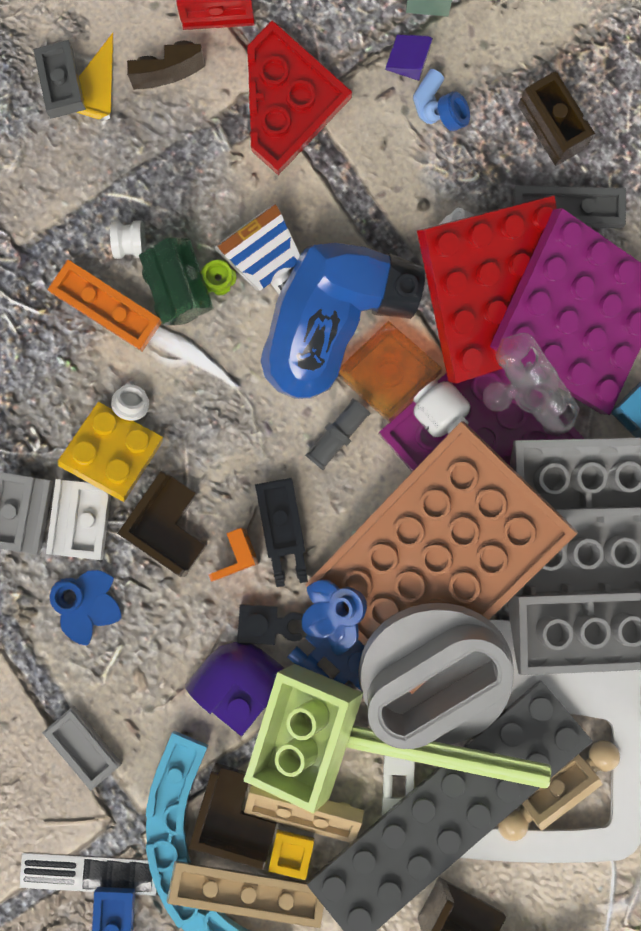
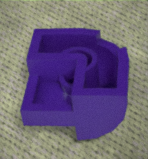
(235, 684)

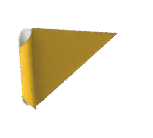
(97, 83)

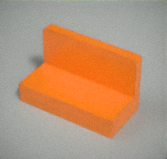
(243, 552)

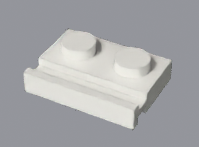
(78, 520)

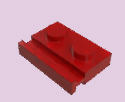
(215, 13)

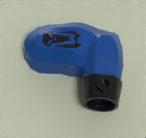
(323, 308)

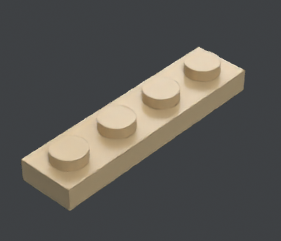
(244, 894)

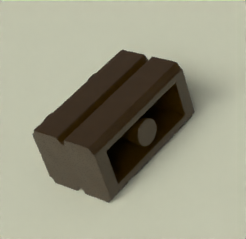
(555, 118)

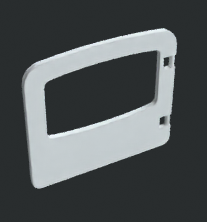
(599, 695)

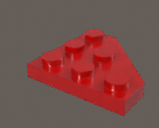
(288, 97)

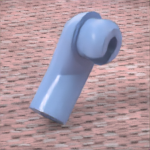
(425, 99)

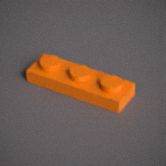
(104, 305)

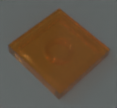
(389, 371)

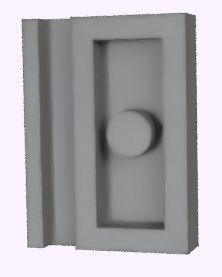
(23, 512)

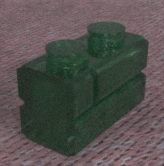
(175, 281)

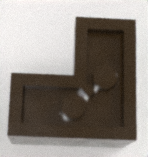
(155, 528)
(223, 826)
(457, 910)

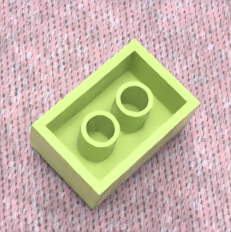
(303, 737)

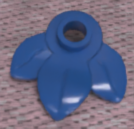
(90, 607)
(328, 615)

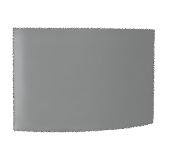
(587, 599)

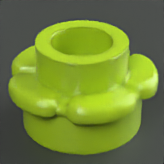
(222, 268)

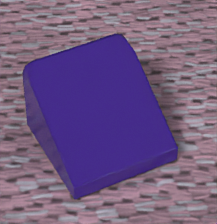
(409, 55)

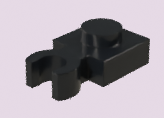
(260, 624)

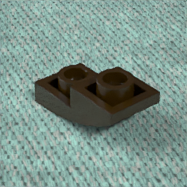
(178, 63)

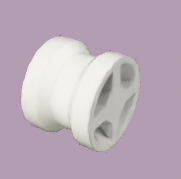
(127, 239)

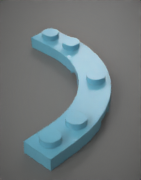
(167, 831)

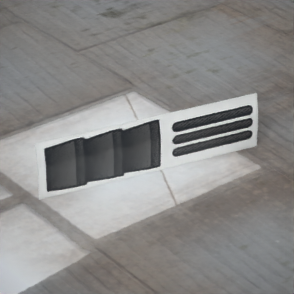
(85, 873)

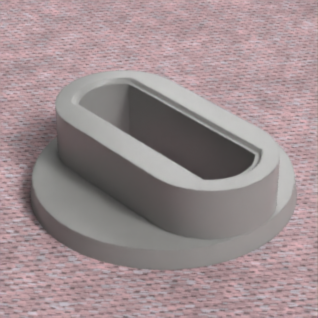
(416, 648)

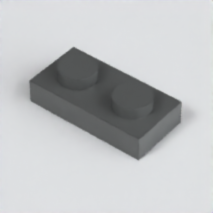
(59, 79)

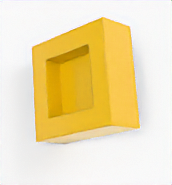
(291, 854)

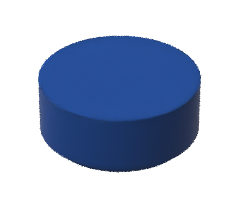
(454, 111)

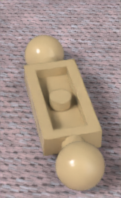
(565, 791)

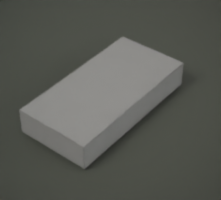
(82, 748)

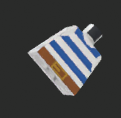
(261, 250)

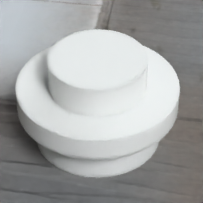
(130, 402)

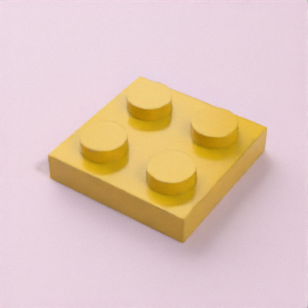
(110, 452)

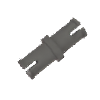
(338, 434)

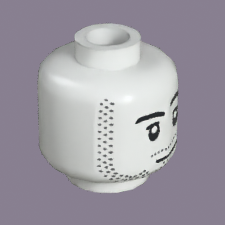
(440, 408)

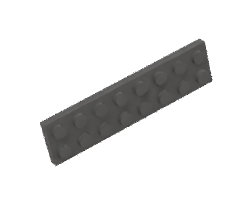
(444, 816)

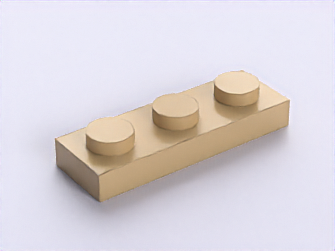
(331, 820)

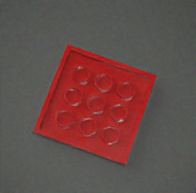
(473, 277)

